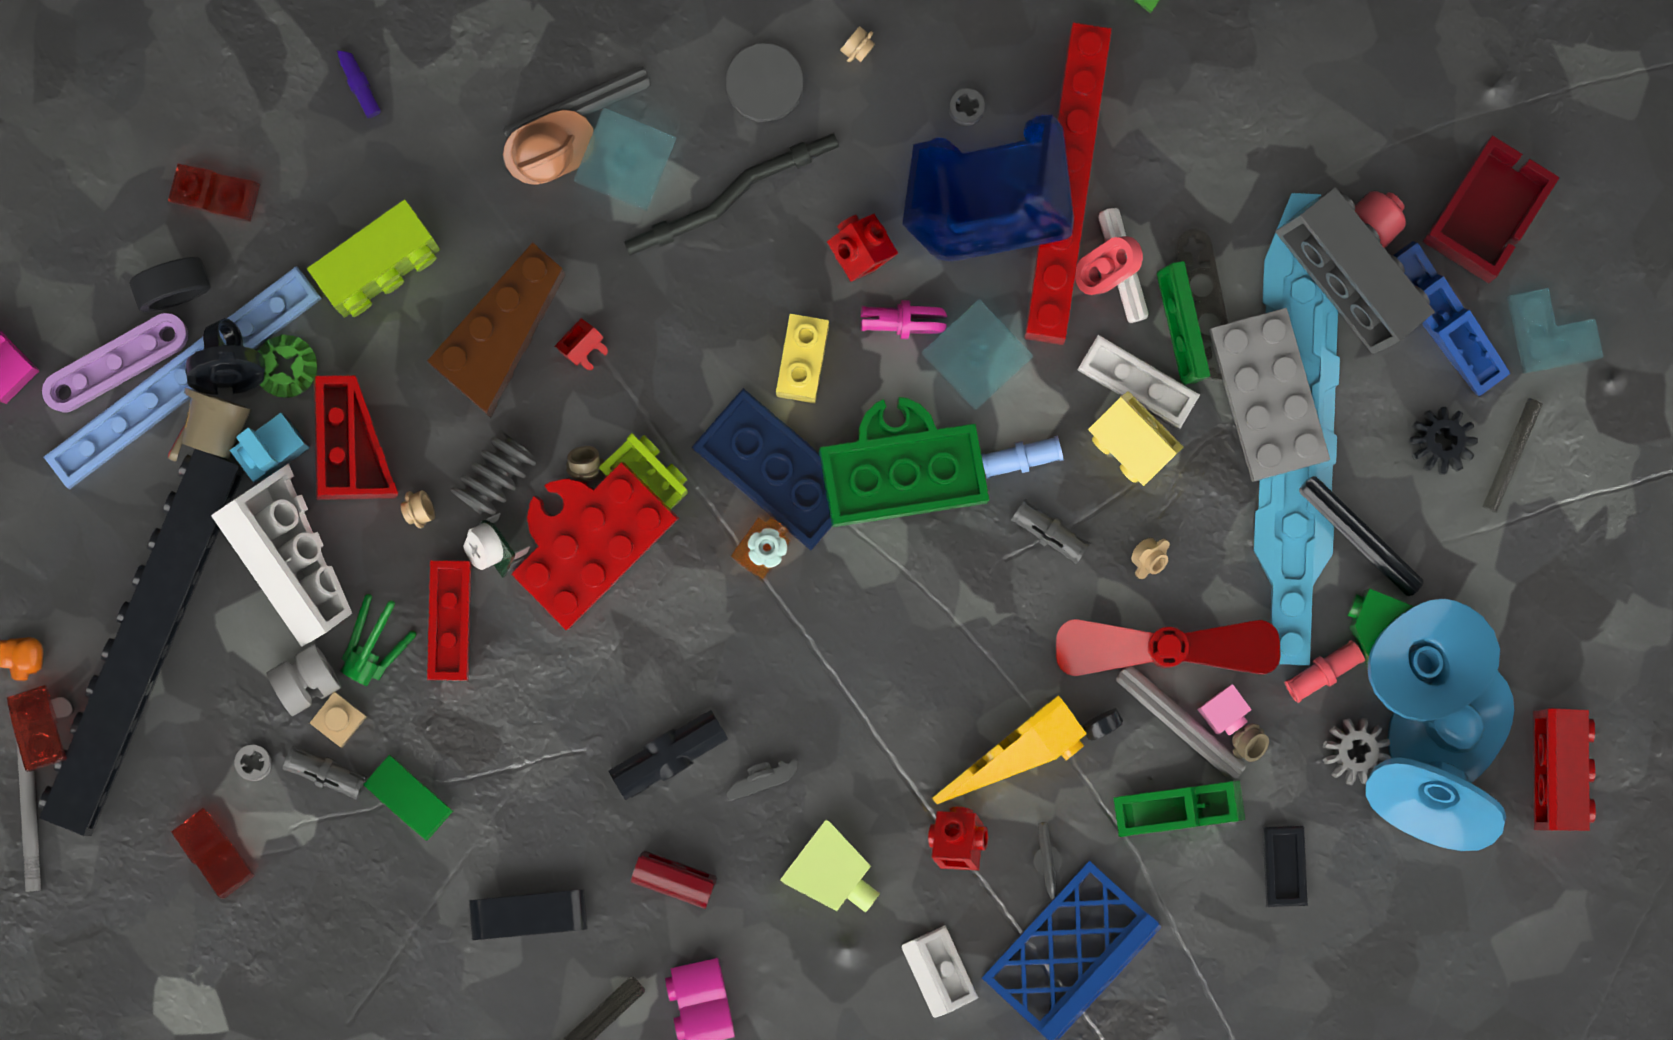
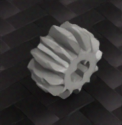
(1344, 743)

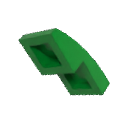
(408, 797)

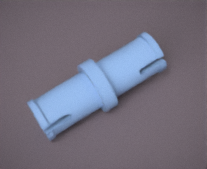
(1022, 457)

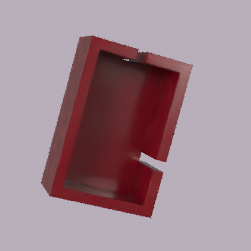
(1490, 210)

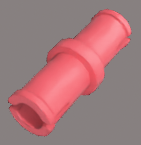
(1324, 671)

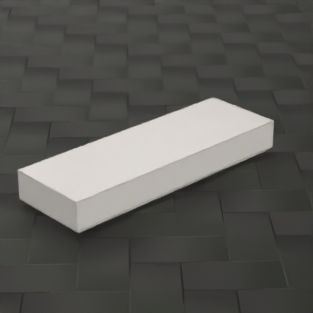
(1151, 387)

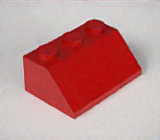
(1563, 769)

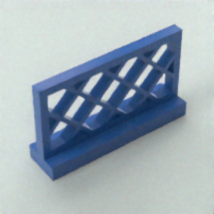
(1097, 976)

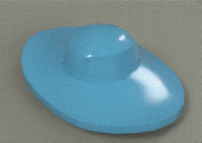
(1433, 660)
(1464, 739)
(1435, 804)

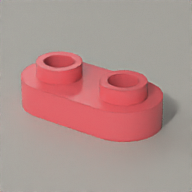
(1111, 263)

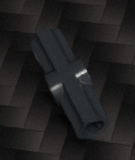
(668, 755)

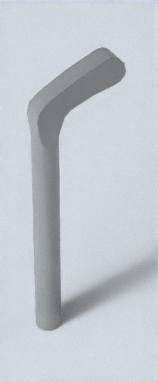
(62, 709)

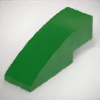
(1179, 808)

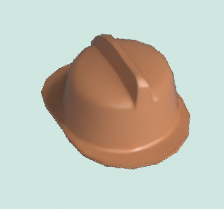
(547, 147)

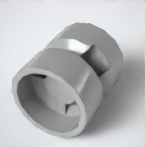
(303, 680)

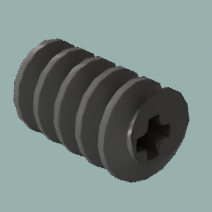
(494, 475)

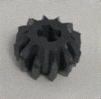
(1453, 431)

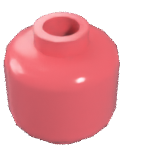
(1383, 214)

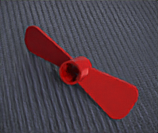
(1098, 647)

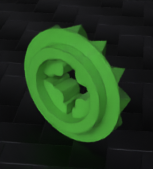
(303, 368)

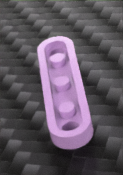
(115, 362)

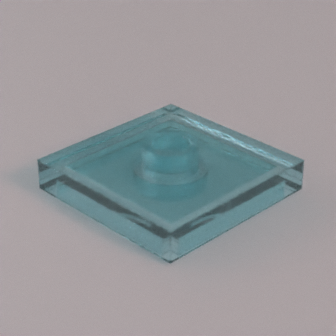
(625, 159)
(977, 354)

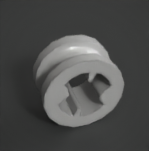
(255, 775)

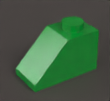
(1371, 615)

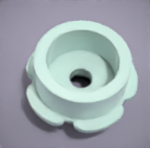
(772, 557)

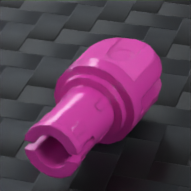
(899, 319)

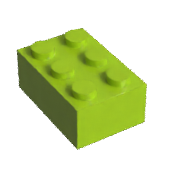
(374, 260)

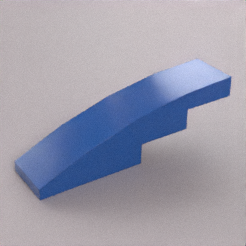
(1453, 325)

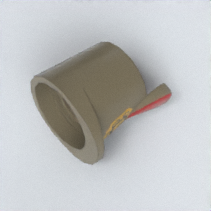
(210, 425)

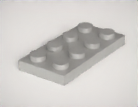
(1269, 394)

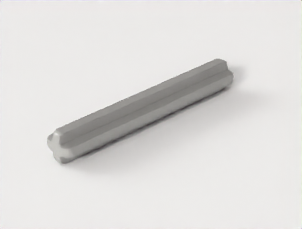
(1180, 722)

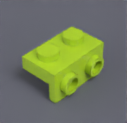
(641, 459)

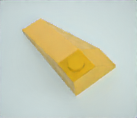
(1035, 742)

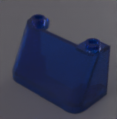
(990, 196)

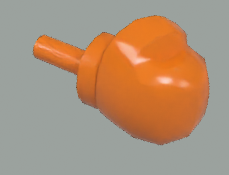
(21, 656)

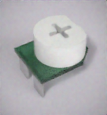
(488, 547)

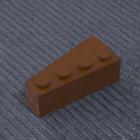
(498, 330)

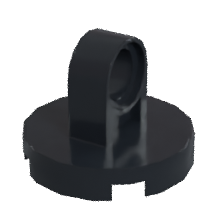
(224, 364)

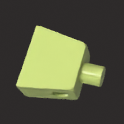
(831, 871)

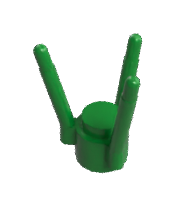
(362, 663)

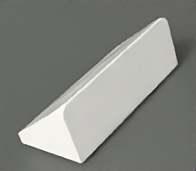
(939, 972)

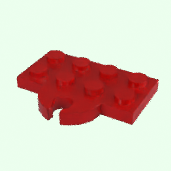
(589, 541)

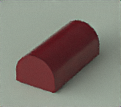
(673, 879)

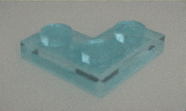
(1542, 342)

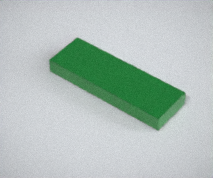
(1183, 323)

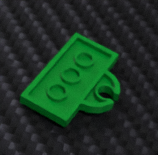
(902, 468)

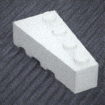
(285, 555)

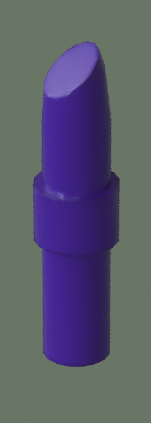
(358, 84)

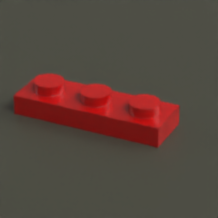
(449, 620)

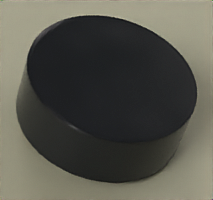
(1102, 724)

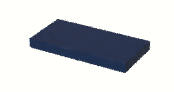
(769, 466)

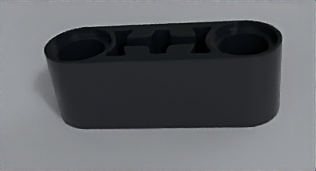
(528, 914)

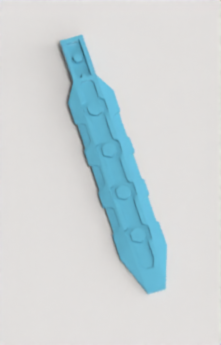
(1289, 532)

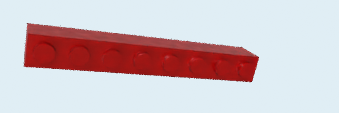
(1079, 118)

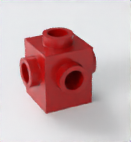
(861, 246)
(957, 839)

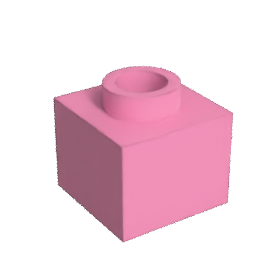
(1225, 711)

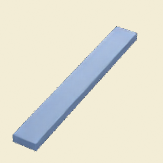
(165, 388)

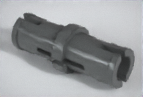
(1050, 531)
(324, 772)

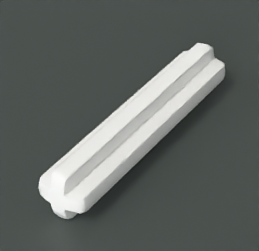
(1129, 289)

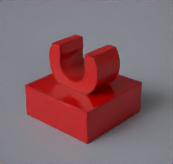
(580, 342)

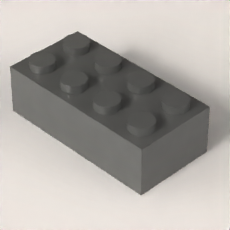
(1355, 271)

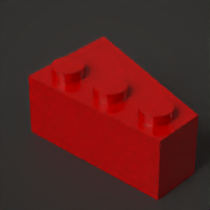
(346, 445)

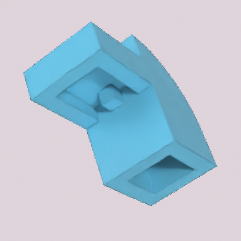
(269, 447)

